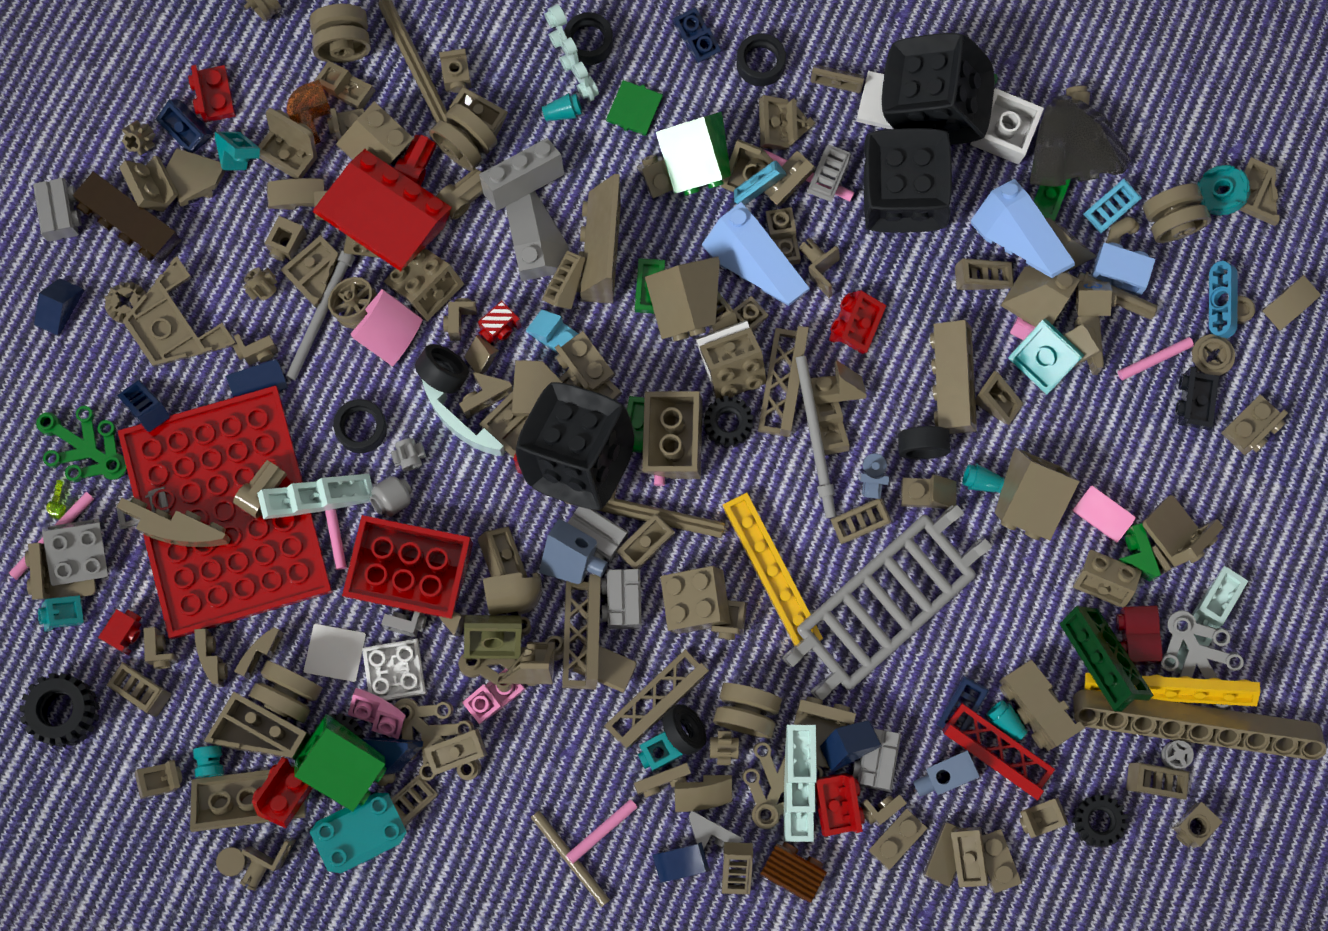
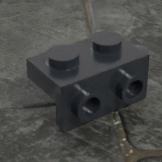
(1197, 399)

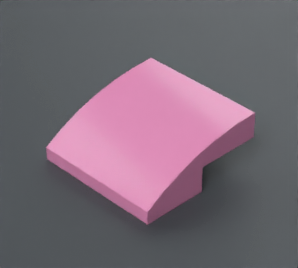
(387, 327)

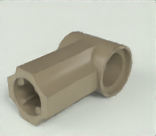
(462, 193)
(267, 477)

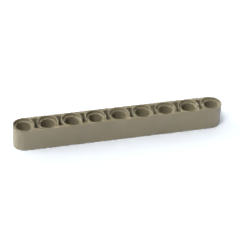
(1203, 725)

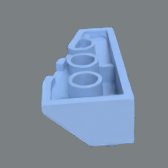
(1018, 226)
(753, 255)

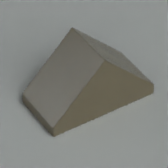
(999, 399)

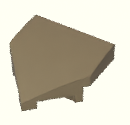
(781, 122)
(193, 175)
(529, 383)

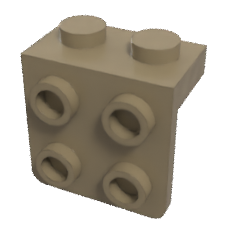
(288, 145)
(1178, 534)
(39, 582)
(826, 721)

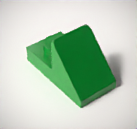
(1143, 555)

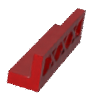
(991, 759)

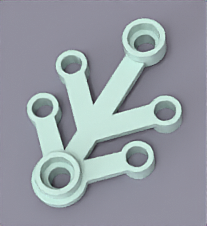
(569, 61)

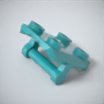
(360, 835)

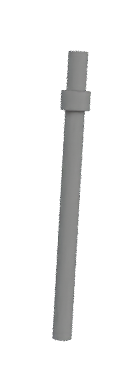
(344, 261)
(825, 489)

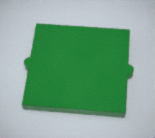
(634, 108)

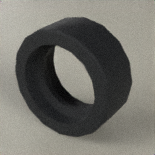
(591, 19)
(761, 41)
(441, 368)
(355, 406)
(924, 442)

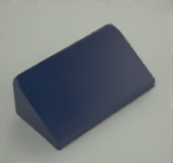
(184, 125)
(257, 378)

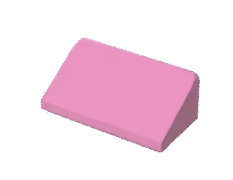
(1104, 514)

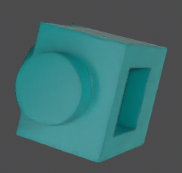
(659, 741)

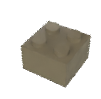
(695, 600)

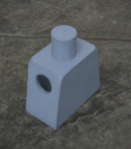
(570, 554)
(960, 769)

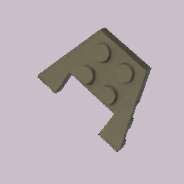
(162, 328)

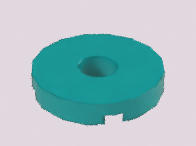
(1232, 200)

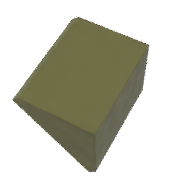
(492, 636)

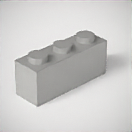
(522, 174)

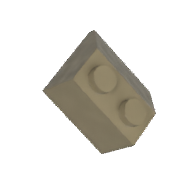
(376, 133)

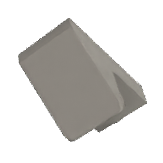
(704, 829)

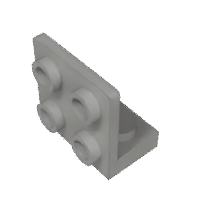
(74, 552)

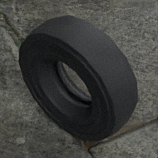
(678, 738)

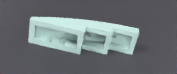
(315, 496)
(1213, 608)
(799, 783)

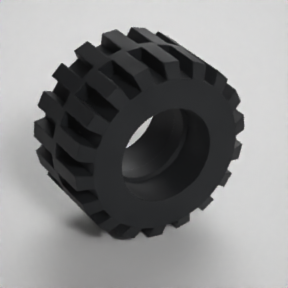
(39, 700)

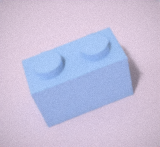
(1123, 268)

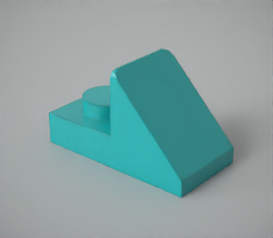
(235, 150)

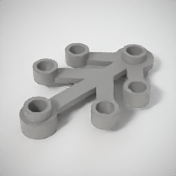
(1197, 653)

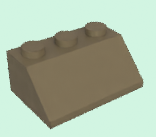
(672, 434)

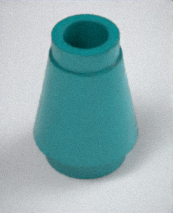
(563, 108)
(982, 479)
(1006, 719)

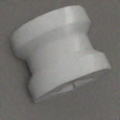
(1182, 752)

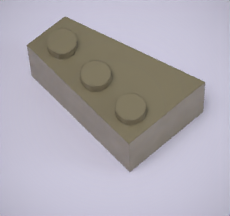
(1039, 706)

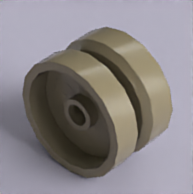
(340, 33)
(463, 137)
(1176, 213)
(286, 690)
(747, 709)

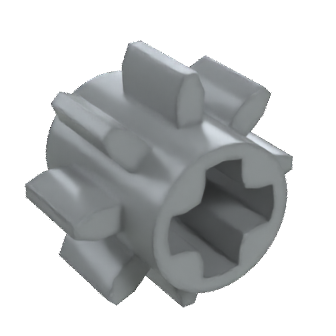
(408, 454)

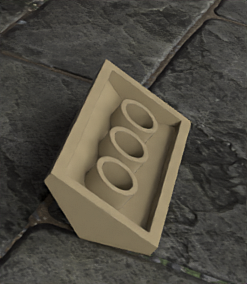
(228, 801)

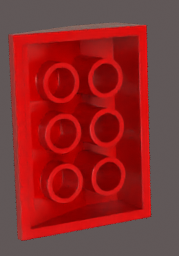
(383, 210)
(407, 567)

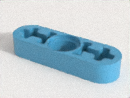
(1216, 289)

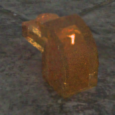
(308, 104)

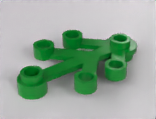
(84, 448)

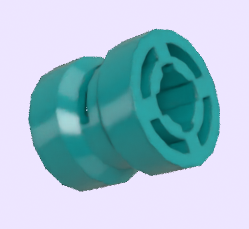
(208, 761)

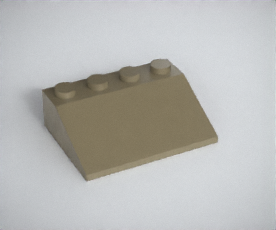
(600, 241)

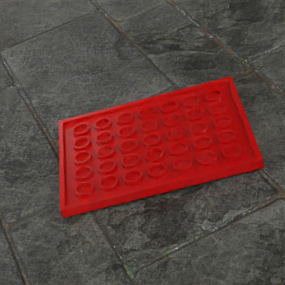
(203, 464)

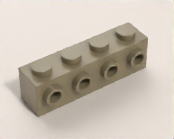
(954, 377)

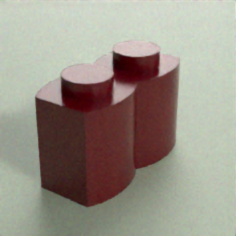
(1140, 634)

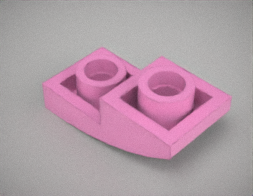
(489, 700)
(383, 715)

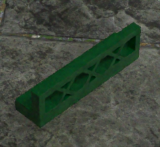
(1104, 658)

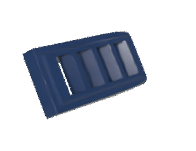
(145, 407)
(959, 691)

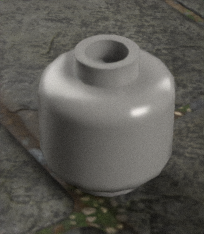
(390, 496)

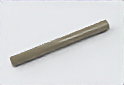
(577, 867)

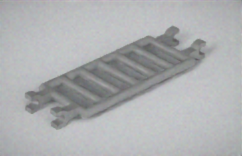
(909, 627)

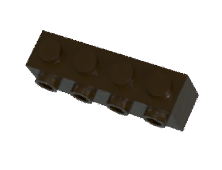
(125, 217)

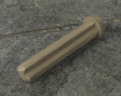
(1125, 299)

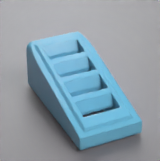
(1128, 191)

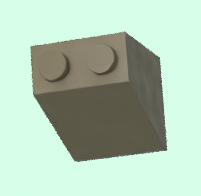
(685, 298)
(1034, 495)

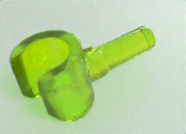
(53, 507)

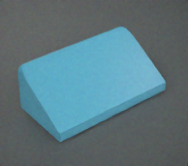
(759, 183)

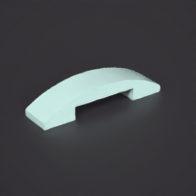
(482, 441)

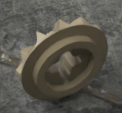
(113, 301)
(1211, 343)

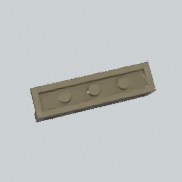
(793, 382)
(591, 641)
(656, 713)

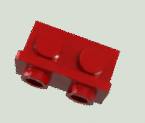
(212, 93)
(857, 321)
(280, 794)

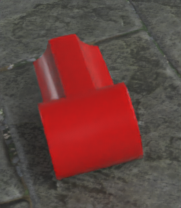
(416, 159)

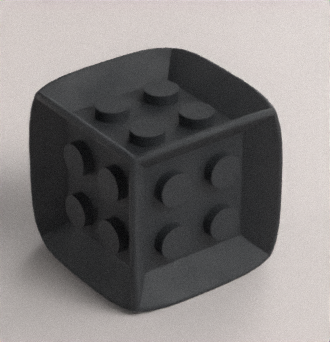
(939, 85)
(907, 180)
(575, 445)

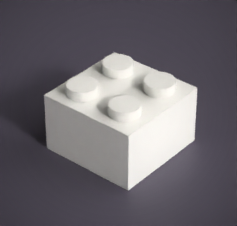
(1010, 127)

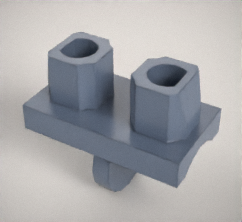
(874, 475)

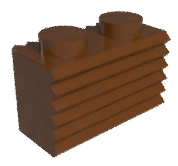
(794, 872)

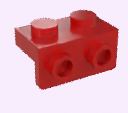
(839, 804)

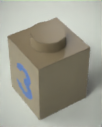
(1095, 299)

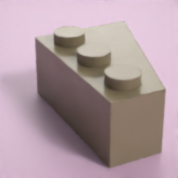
(256, 730)

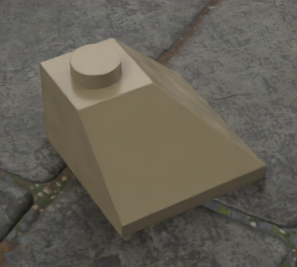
(1039, 296)

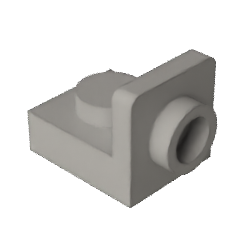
(400, 624)

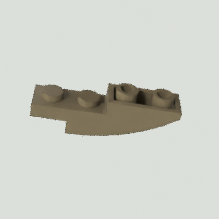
(180, 530)

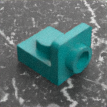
(60, 612)

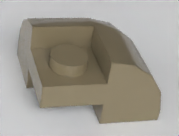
(512, 593)

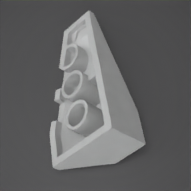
(535, 238)

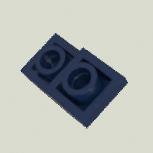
(696, 35)
(681, 862)

